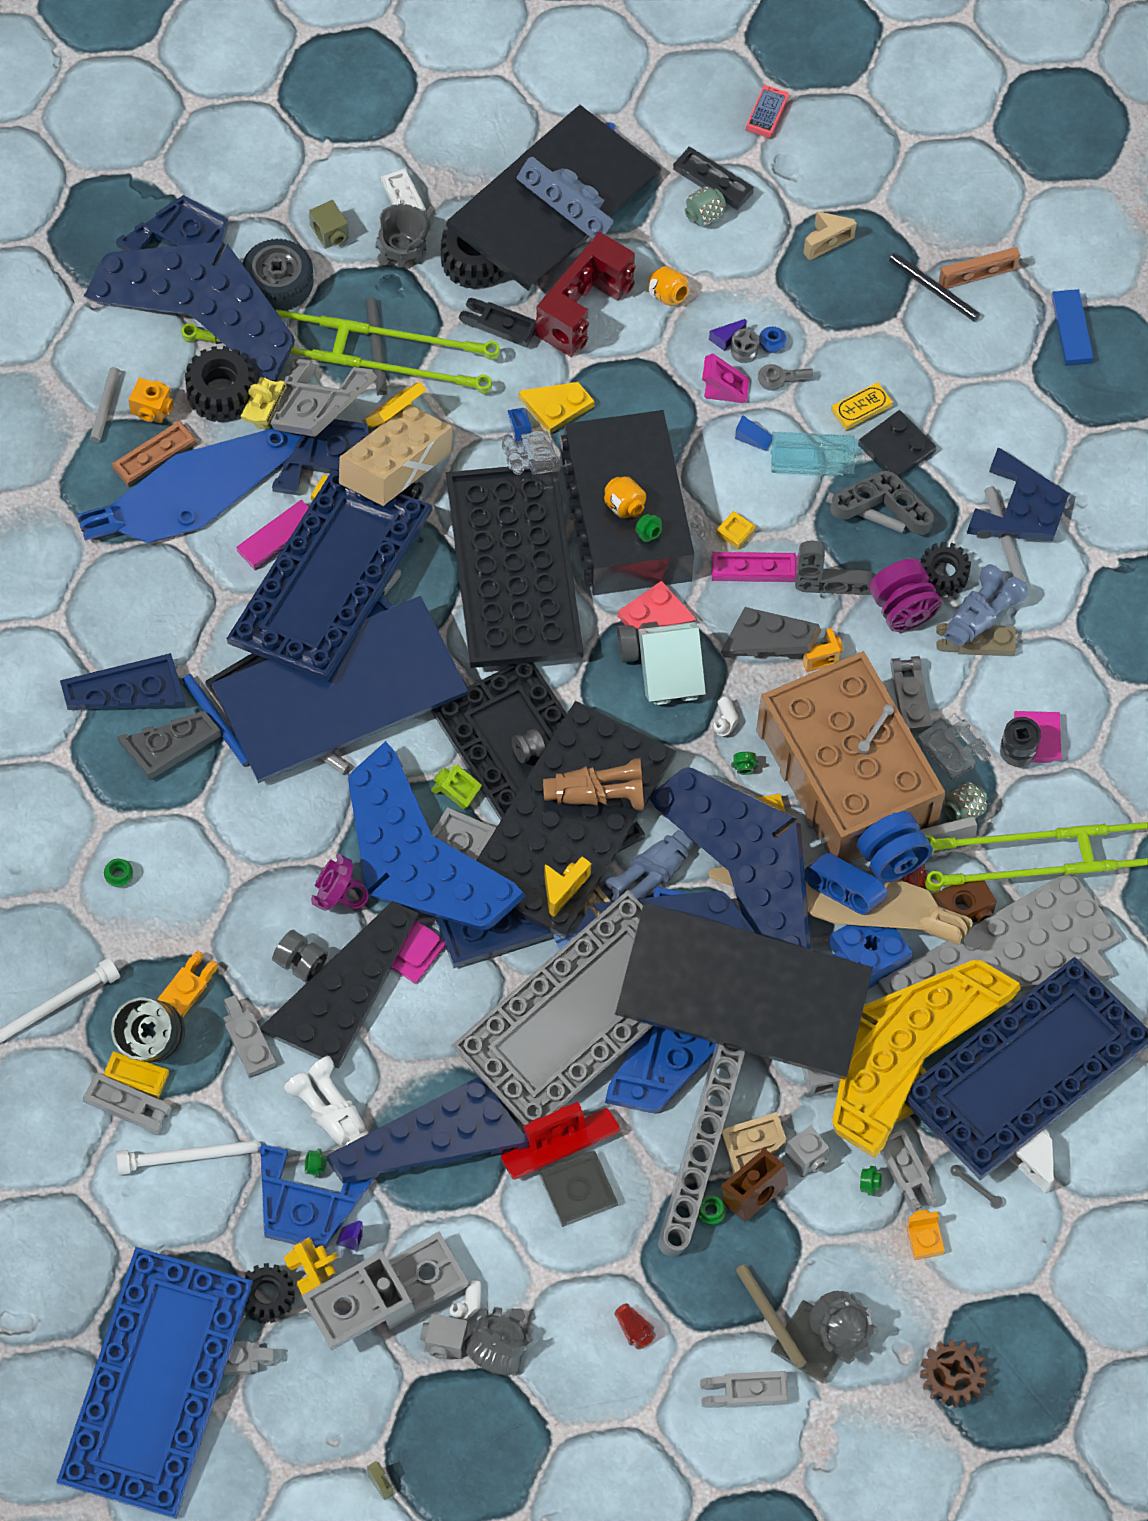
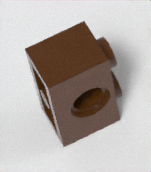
(973, 894)
(754, 1185)

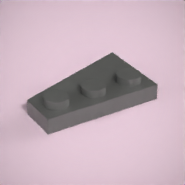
(770, 632)
(167, 745)

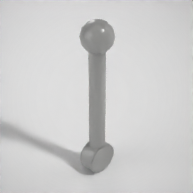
(863, 746)

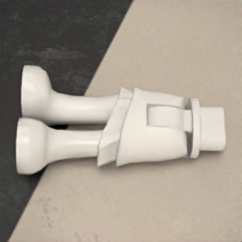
(341, 1117)

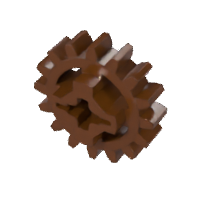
(941, 1369)

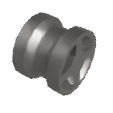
(742, 339)
(528, 745)

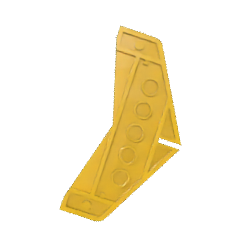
(905, 1032)

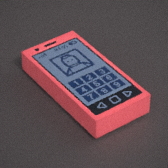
(767, 111)

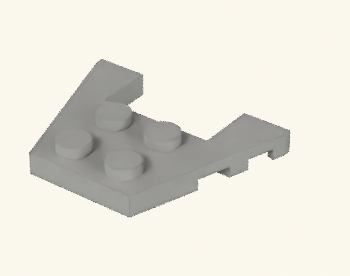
(309, 407)

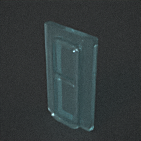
(813, 454)

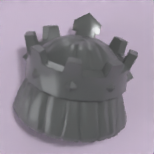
(402, 234)
(842, 1324)
(499, 1341)

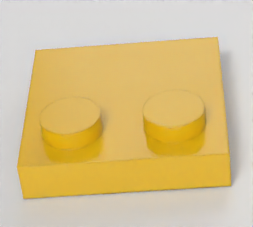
(394, 405)

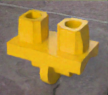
(314, 1261)

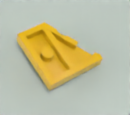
(556, 404)

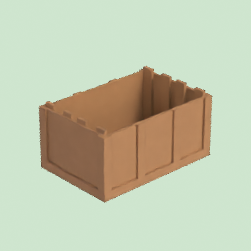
(815, 740)

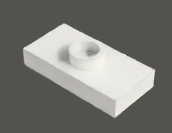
(401, 189)

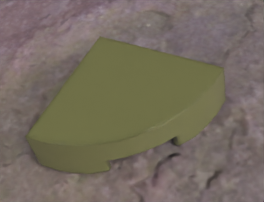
(376, 1475)

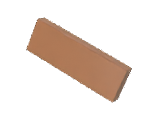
(979, 268)
(153, 453)

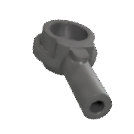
(773, 376)

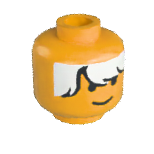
(668, 286)
(624, 497)

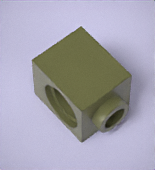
(329, 224)

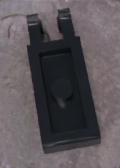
(499, 321)

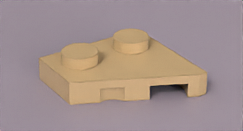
(750, 1137)

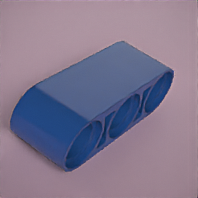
(845, 883)

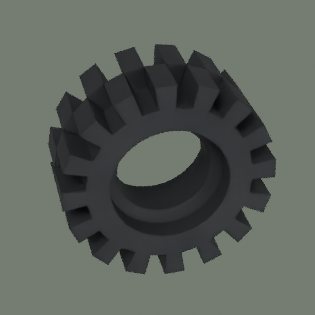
(952, 557)
(281, 1304)

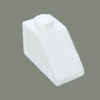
(1036, 1160)

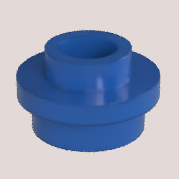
(770, 345)

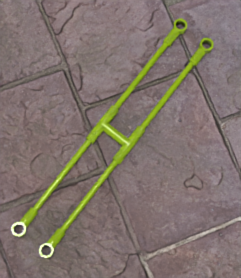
(345, 326)
(1080, 832)

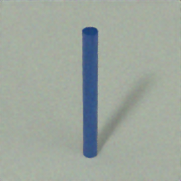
(212, 712)

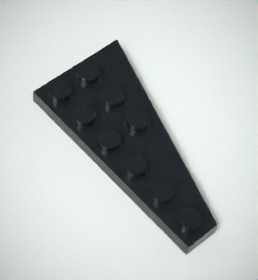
(337, 999)

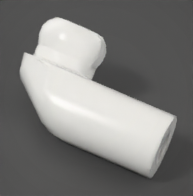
(728, 719)
(470, 1305)

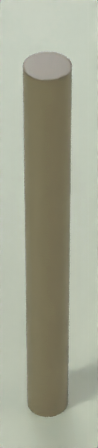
(771, 1316)

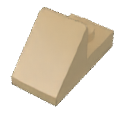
(830, 233)

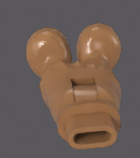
(585, 785)

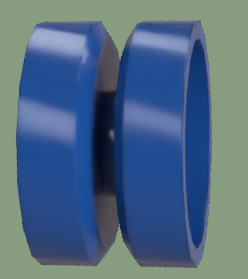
(894, 846)

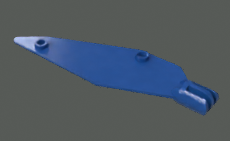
(191, 488)

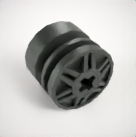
(132, 1032)

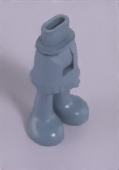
(976, 614)
(654, 864)

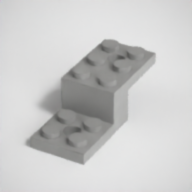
(385, 1290)

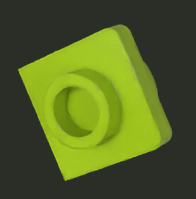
(456, 785)

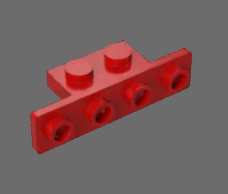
(558, 1137)

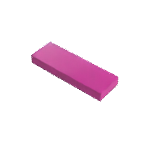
(272, 537)
(753, 566)

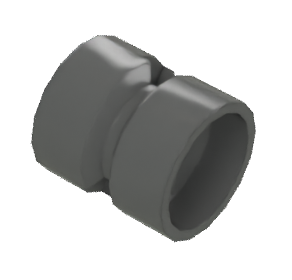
(629, 641)
(297, 954)

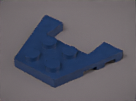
(177, 225)
(319, 453)
(1032, 508)

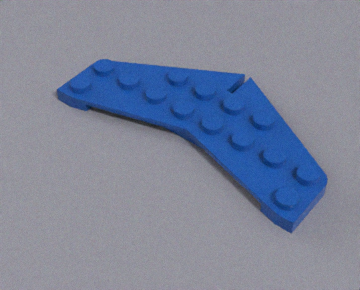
(410, 864)
(657, 1064)

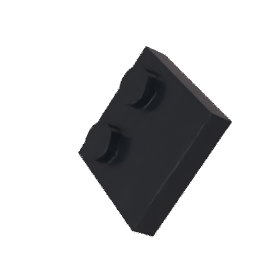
(897, 444)

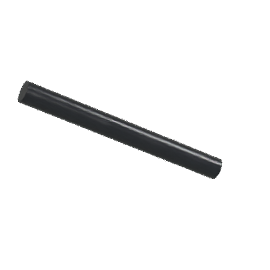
(934, 287)

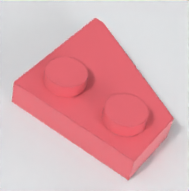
(655, 605)

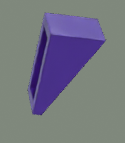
(723, 335)
(351, 1235)

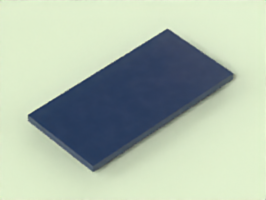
(328, 578)
(385, 678)
(1027, 1068)

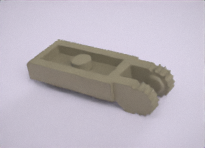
(993, 642)

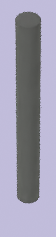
(376, 346)

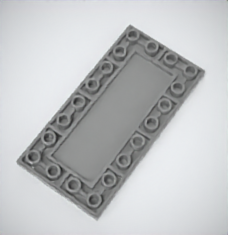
(560, 1021)

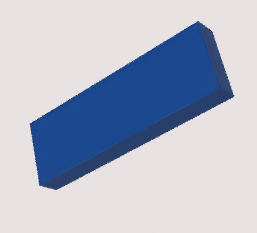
(1072, 327)

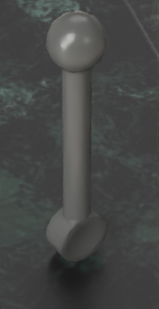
(995, 1201)

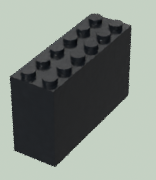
(610, 546)

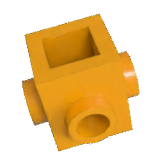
(150, 400)

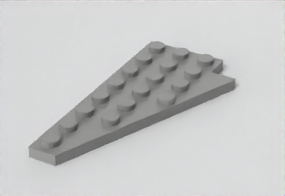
(1025, 939)

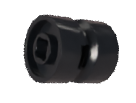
(1020, 741)

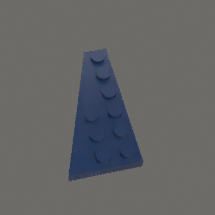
(438, 1133)

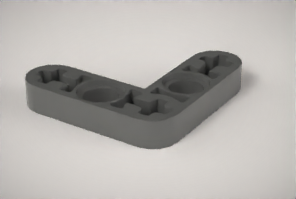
(882, 493)
(814, 579)

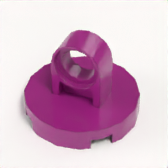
(334, 884)

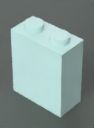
(672, 662)

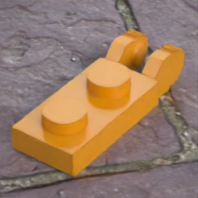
(186, 986)

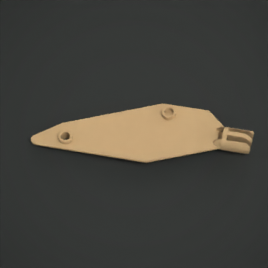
(904, 907)

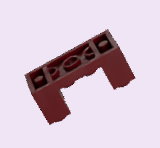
(602, 265)

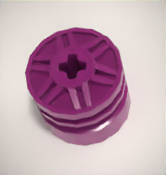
(905, 595)

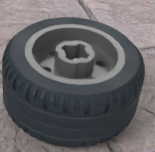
(281, 272)

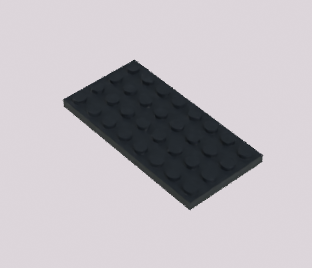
(513, 567)
(561, 833)

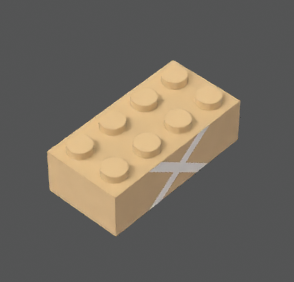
(395, 455)

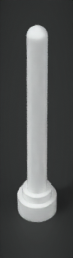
(104, 973)
(129, 1161)

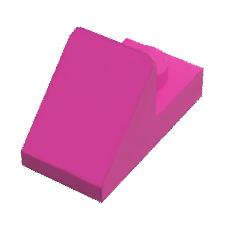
(724, 381)

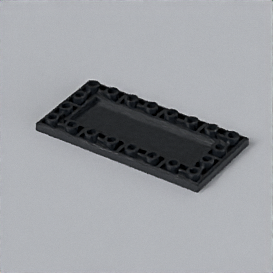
(525, 232)
(489, 717)
(744, 991)

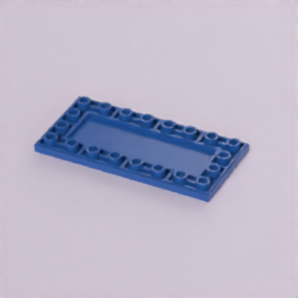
(155, 1382)

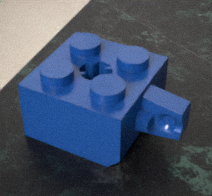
(888, 945)

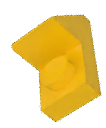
(562, 888)

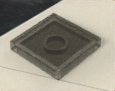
(578, 1188)
(818, 1359)

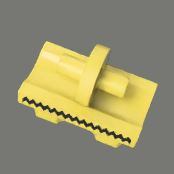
(263, 402)

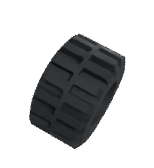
(464, 267)
(219, 365)

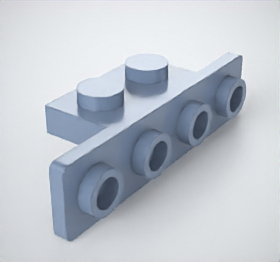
(567, 195)

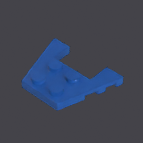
(302, 1211)

